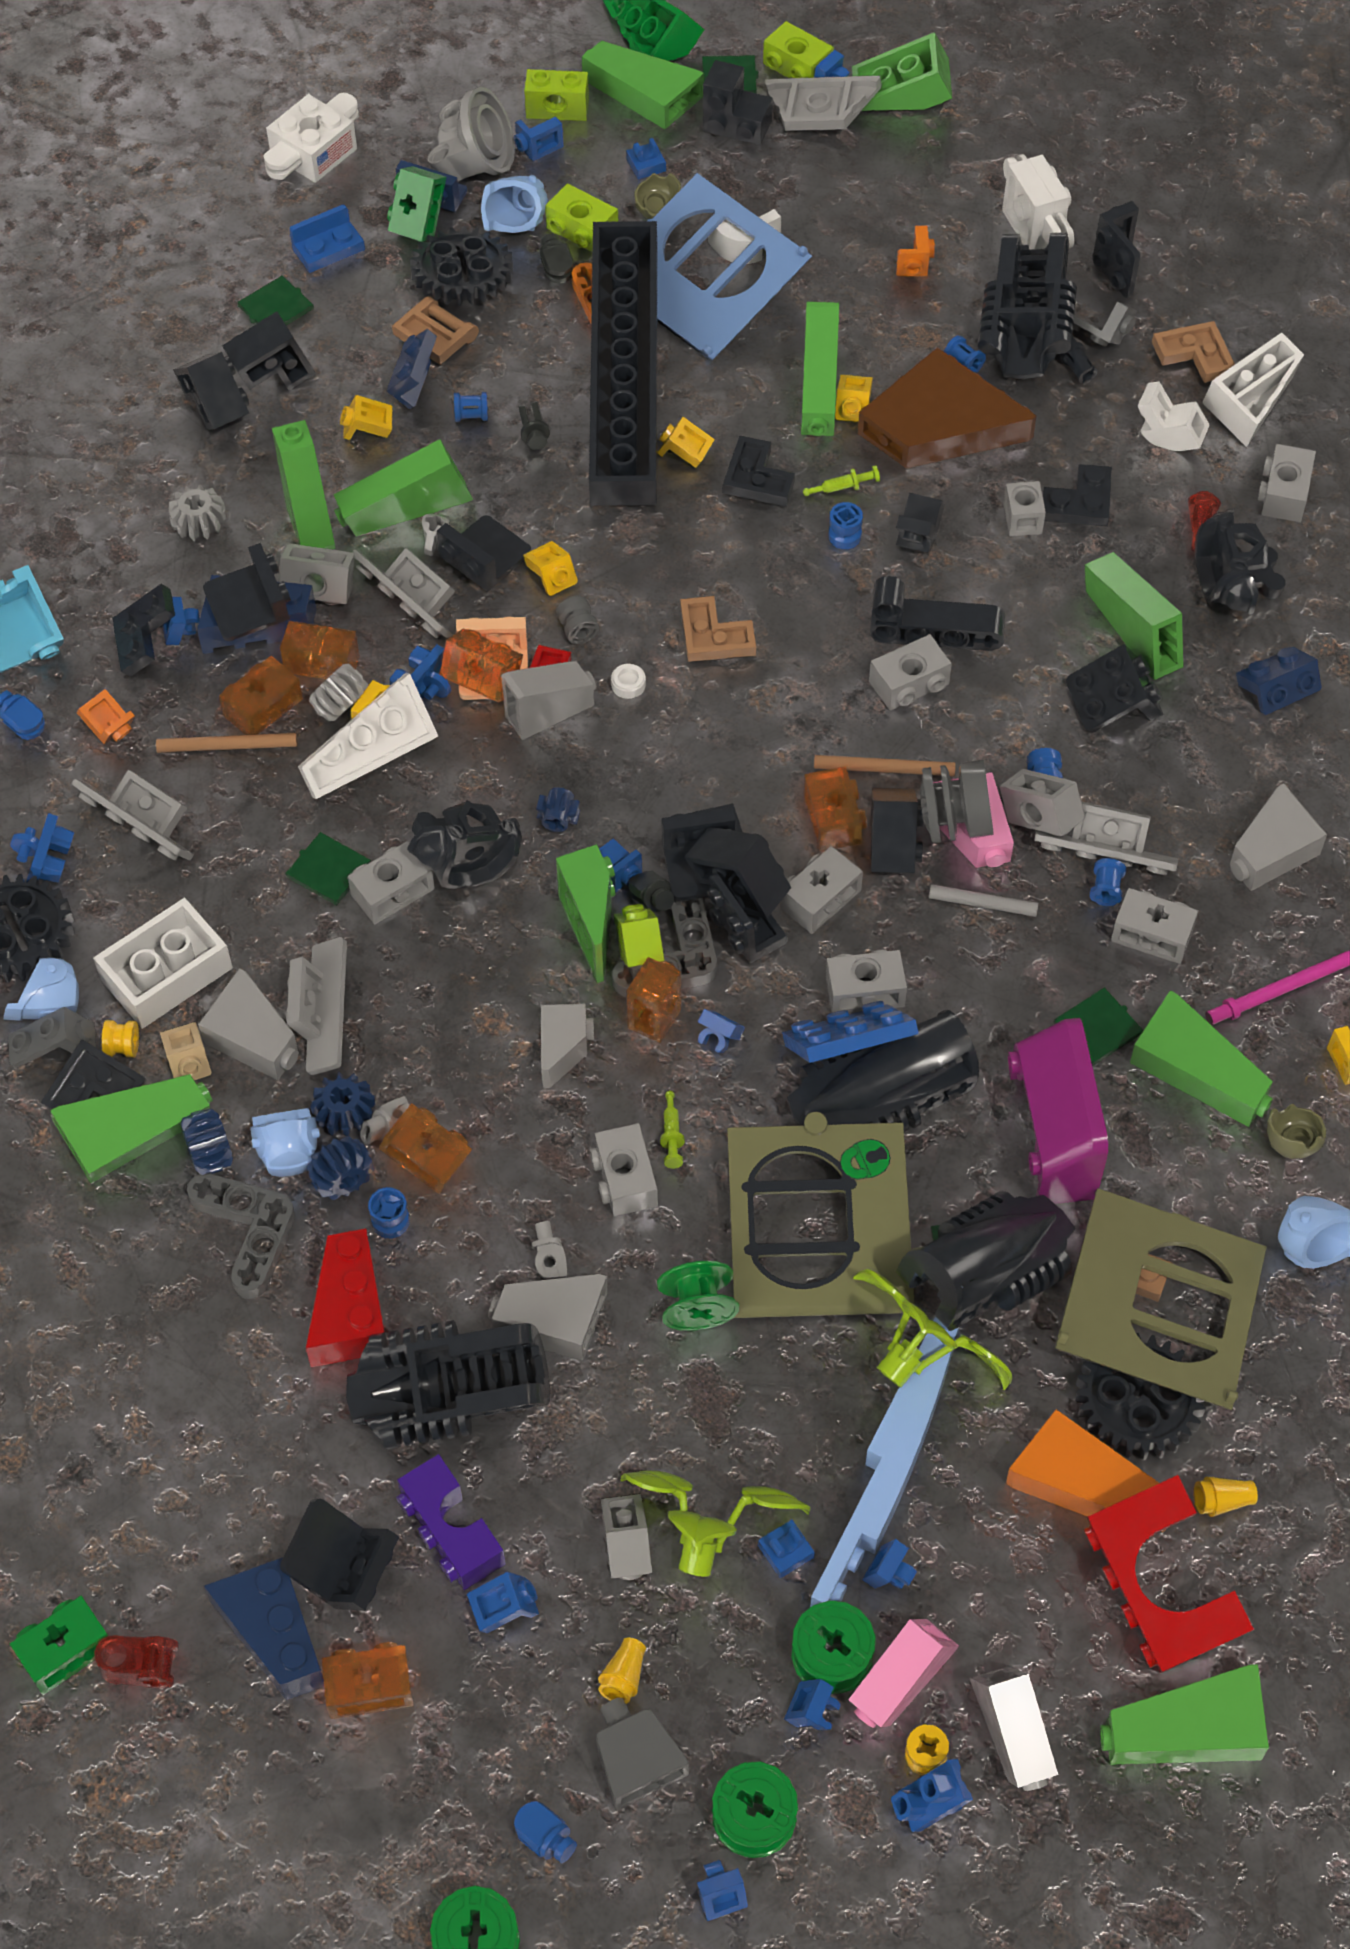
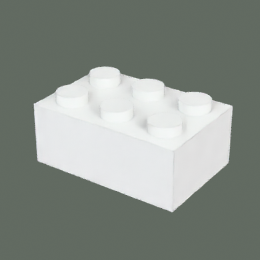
(163, 962)

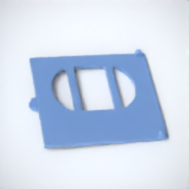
(698, 314)

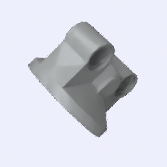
(473, 136)

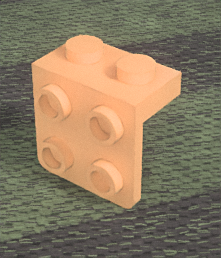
(502, 630)

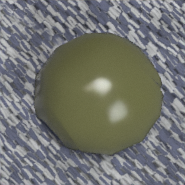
(655, 193)
(1296, 1132)

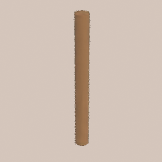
(226, 742)
(881, 765)

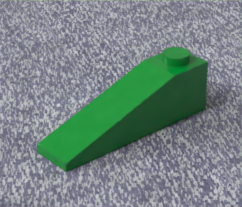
(655, 27)

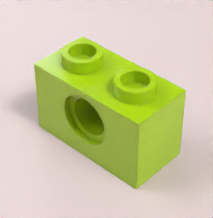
(794, 51)
(556, 94)
(573, 214)
(638, 935)

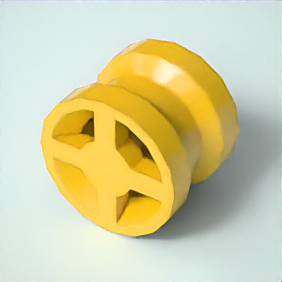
(120, 1038)
(922, 1757)

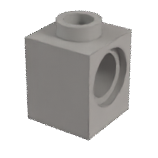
(1024, 508)

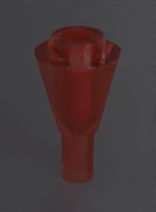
(1201, 507)

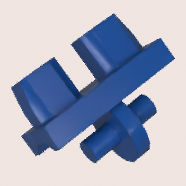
(426, 672)
(52, 837)
(932, 1796)

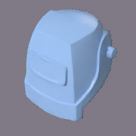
(513, 204)
(48, 989)
(285, 1141)
(1315, 1232)

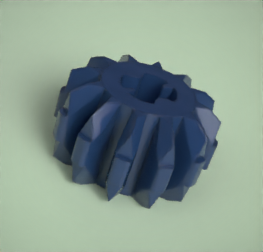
(342, 1104)
(206, 1141)
(340, 1167)

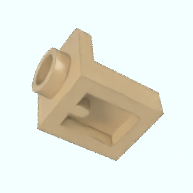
(186, 1052)

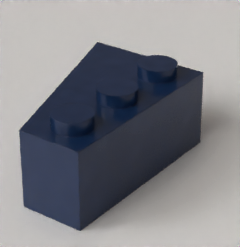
(300, 609)
(270, 1624)

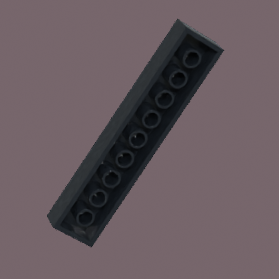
(624, 364)

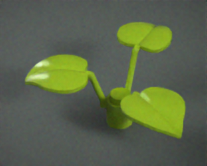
(904, 1357)
(700, 1531)

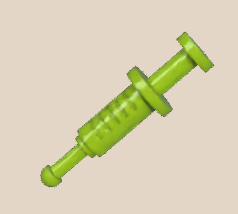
(844, 482)
(672, 1138)

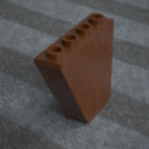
(943, 414)

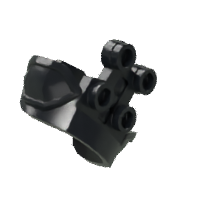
(1229, 573)
(462, 853)

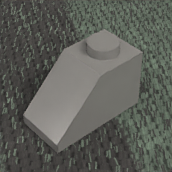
(563, 1039)
(626, 1537)

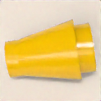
(1221, 1495)
(623, 1671)

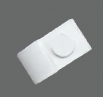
(731, 241)
(1170, 425)

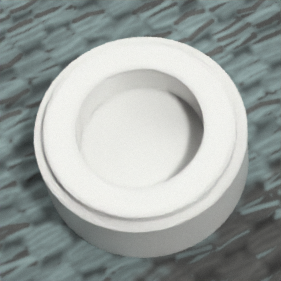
(628, 681)

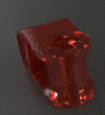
(146, 1660)

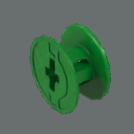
(697, 1290)
(830, 1624)
(744, 1787)
(455, 1918)

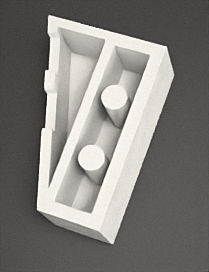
(1253, 386)

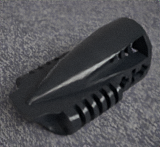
(1028, 307)
(883, 1079)
(1006, 1239)
(445, 1380)

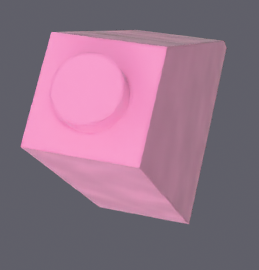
(986, 850)
(902, 1672)

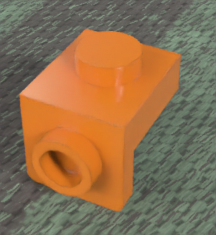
(916, 260)
(106, 717)

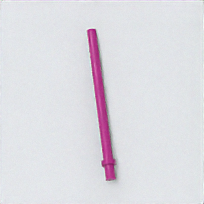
(1232, 1007)

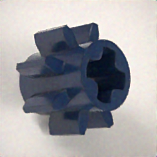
(558, 809)

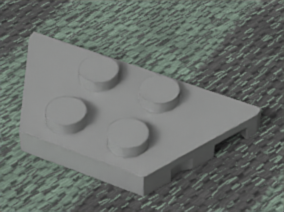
(821, 101)

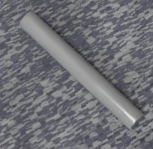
(983, 900)

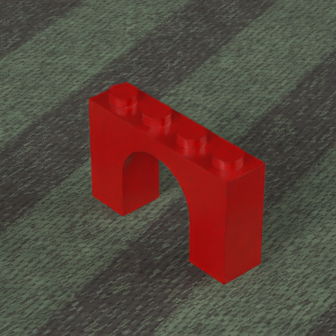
(1168, 1634)

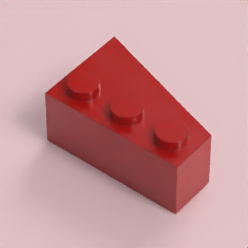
(345, 1301)

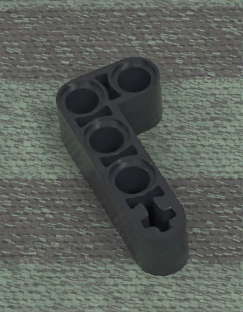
(949, 623)

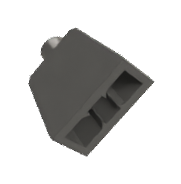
(637, 1754)

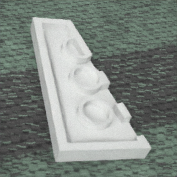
(374, 737)

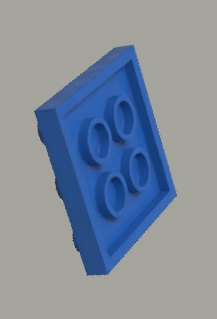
(849, 1032)

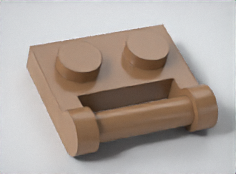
(447, 342)

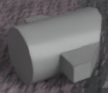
(430, 525)

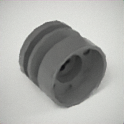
(957, 801)

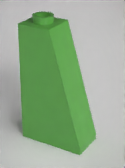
(643, 82)
(820, 368)
(303, 485)
(403, 491)
(1137, 613)
(1201, 1062)
(127, 1123)
(1194, 1723)

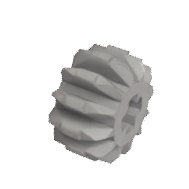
(197, 512)
(338, 692)

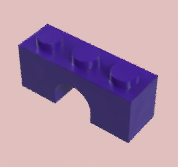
(467, 1551)

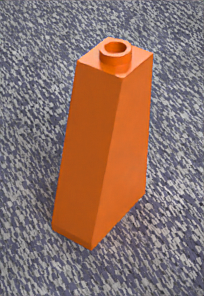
(1075, 1469)

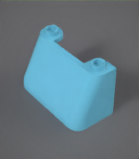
(25, 622)

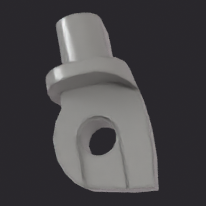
(383, 1120)
(549, 1247)

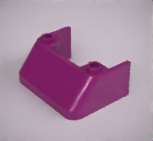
(1063, 1111)

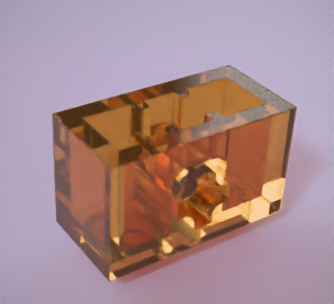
(318, 649)
(478, 663)
(260, 696)
(833, 808)
(654, 999)
(431, 1166)
(389, 1683)

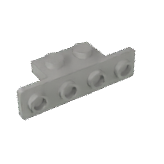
(415, 584)
(142, 806)
(1112, 835)
(317, 1003)

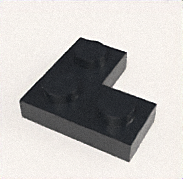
(751, 478)
(1084, 505)
(135, 625)
(90, 1072)

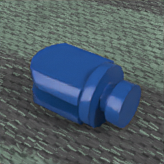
(21, 715)
(544, 1832)

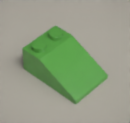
(910, 76)
(586, 897)

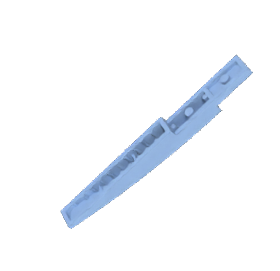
(893, 1459)

